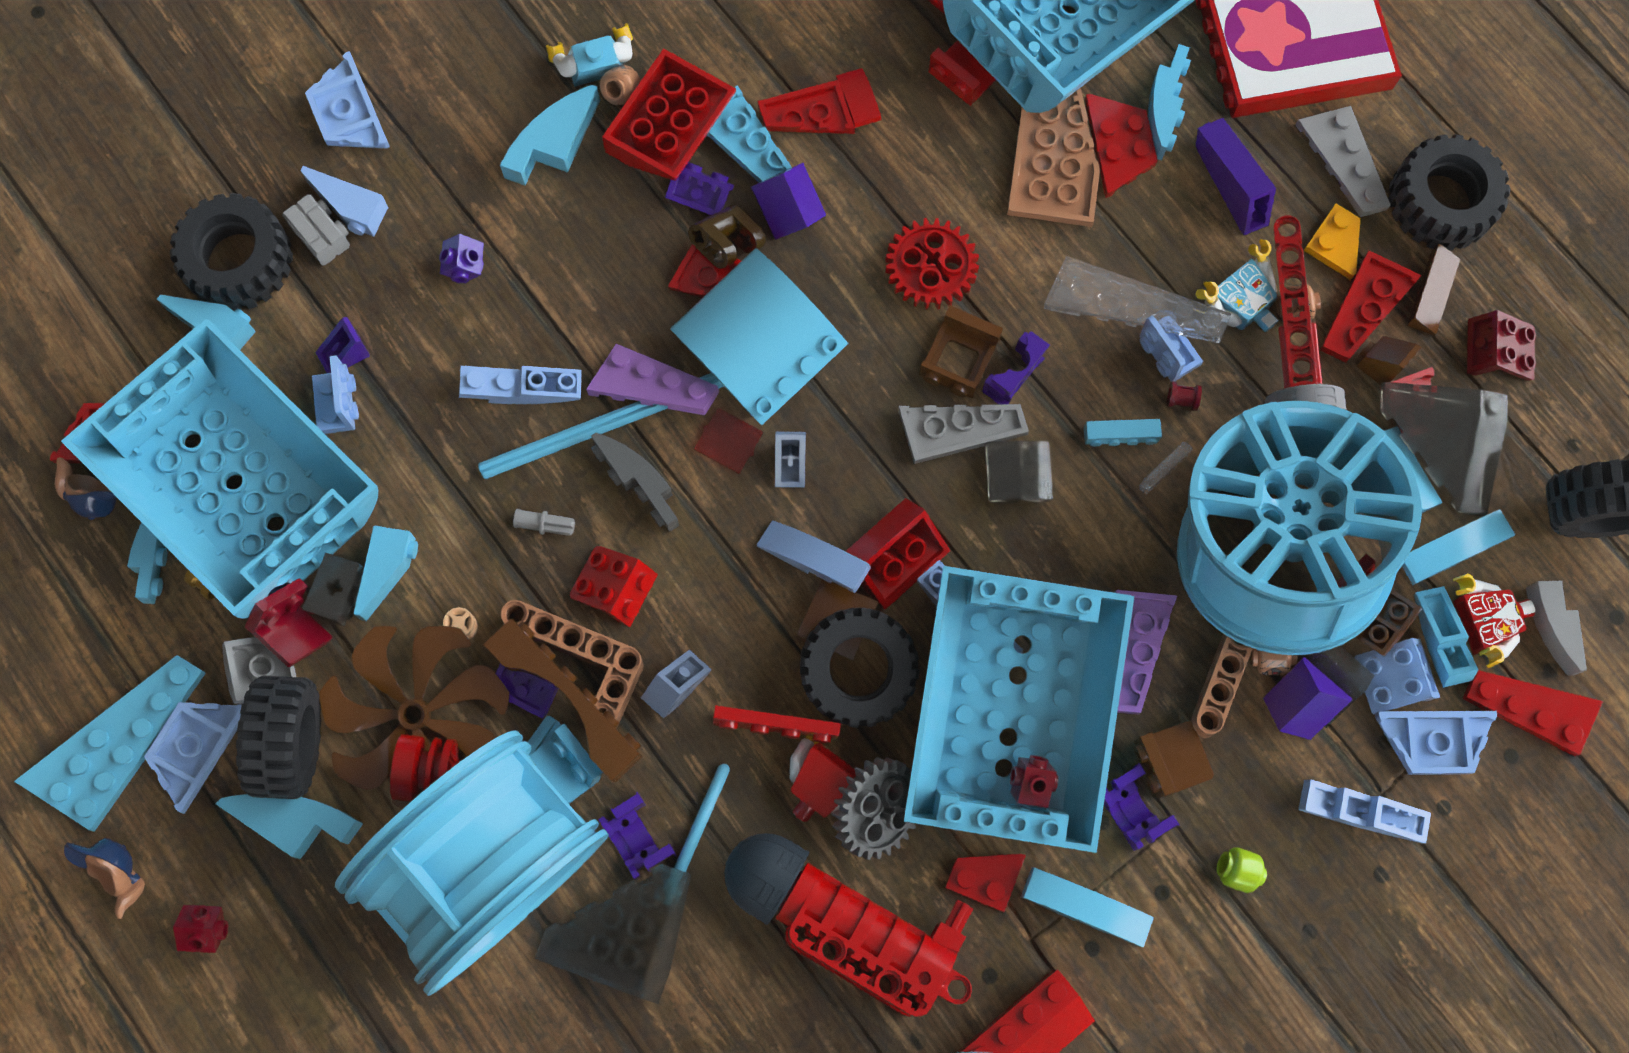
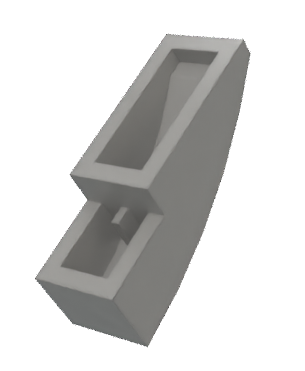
(1558, 626)

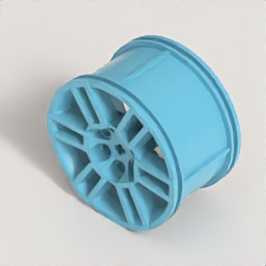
(1341, 463)

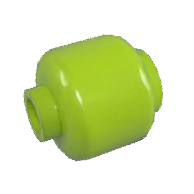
(1241, 870)

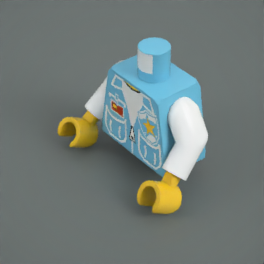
(592, 58)
(1246, 292)

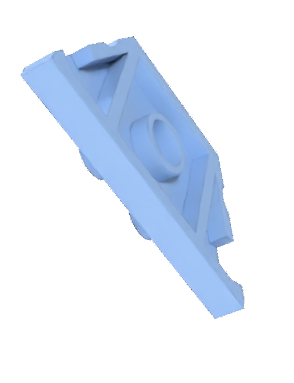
(345, 108)
(1437, 739)
(191, 748)

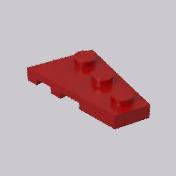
(808, 110)

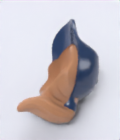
(84, 493)
(112, 867)

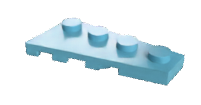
(747, 140)

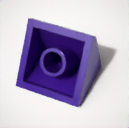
(788, 201)
(1305, 700)

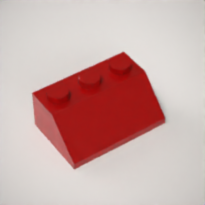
(898, 551)

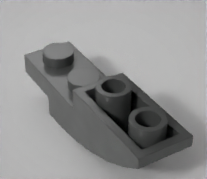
(632, 470)

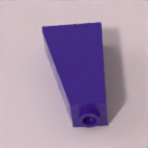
(1237, 176)

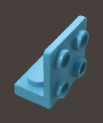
(566, 764)

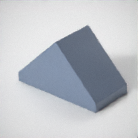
(790, 459)

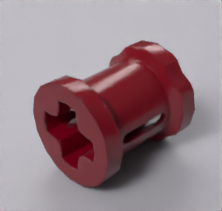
(1184, 396)

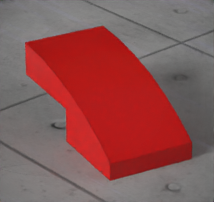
(859, 97)

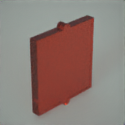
(728, 441)

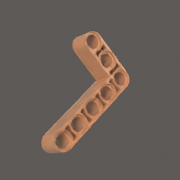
(584, 651)
(1226, 682)

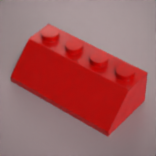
(1037, 1022)

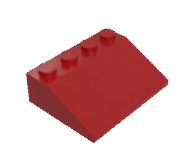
(667, 117)

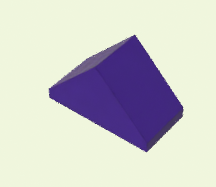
(344, 343)

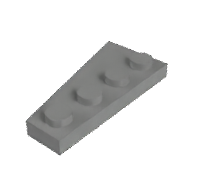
(1346, 157)
(950, 430)

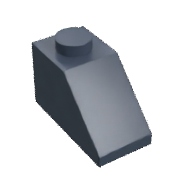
(675, 683)

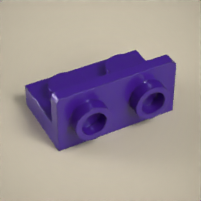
(700, 190)
(528, 691)

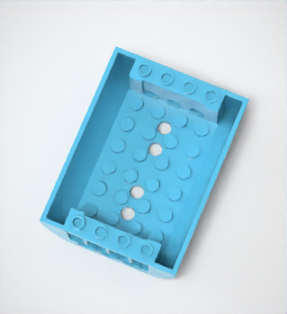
(1058, 712)

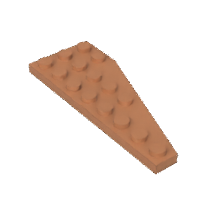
(1055, 165)

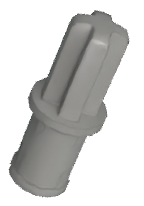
(543, 522)

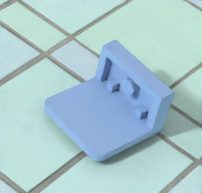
(1172, 352)

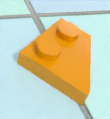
(1337, 241)

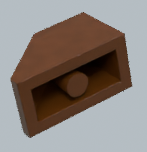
(1386, 358)

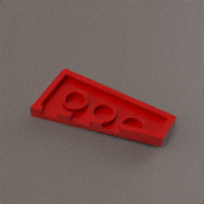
(697, 274)

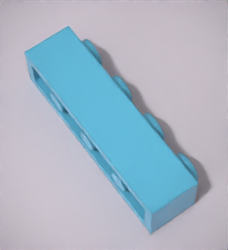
(1122, 431)

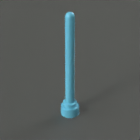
(702, 817)

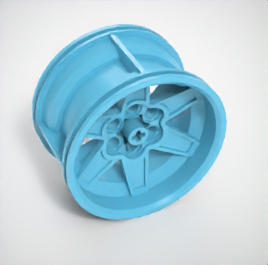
(470, 859)

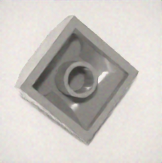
(247, 661)

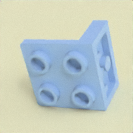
(334, 400)
(1399, 676)

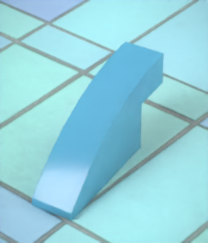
(552, 136)
(291, 822)

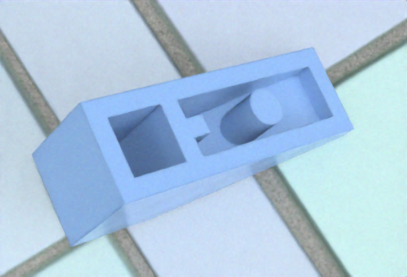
(354, 205)

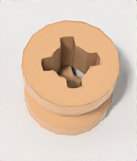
(458, 617)

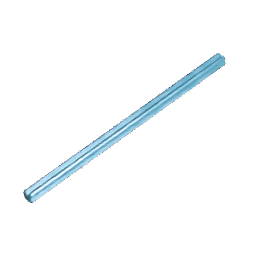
(573, 435)

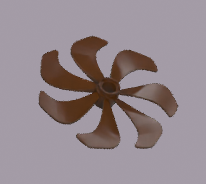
(372, 664)

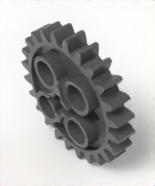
(874, 808)

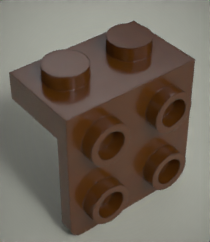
(1173, 759)

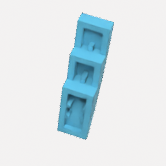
(1457, 546)
(1087, 907)

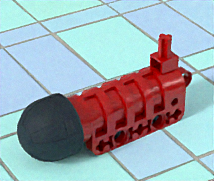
(767, 875)

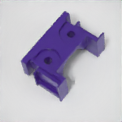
(1004, 386)
(1131, 811)
(634, 838)

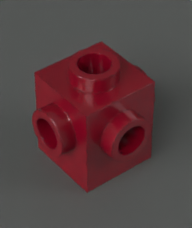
(1033, 781)
(200, 928)

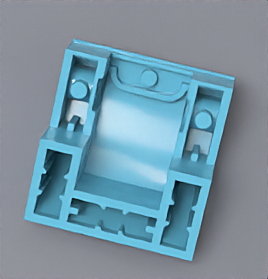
(759, 335)

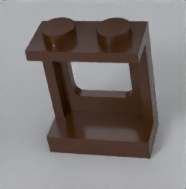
(970, 333)

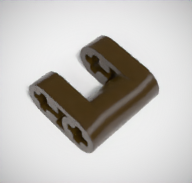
(711, 235)

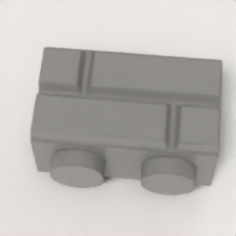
(316, 229)

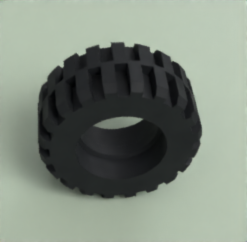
(1470, 167)
(210, 225)
(1590, 500)
(889, 697)
(278, 737)

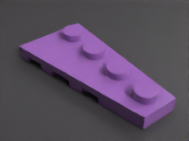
(646, 380)
(1146, 633)

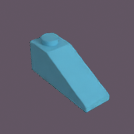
(192, 312)
(385, 564)

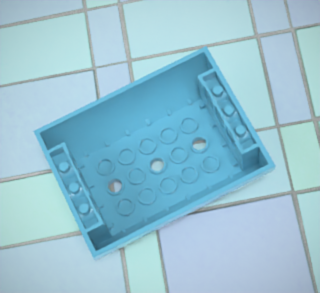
(1044, 51)
(245, 431)

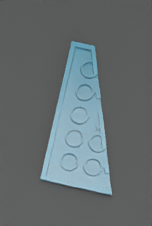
(101, 759)

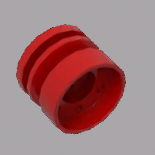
(416, 768)

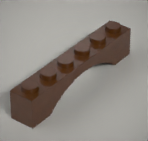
(607, 745)

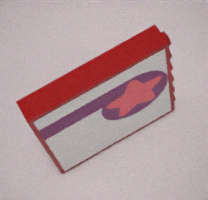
(1297, 51)

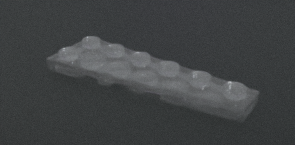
(1108, 295)

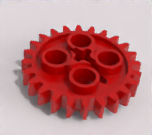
(952, 250)

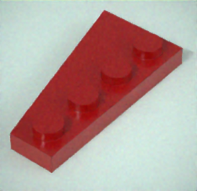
(1368, 301)
(1544, 712)
(765, 722)

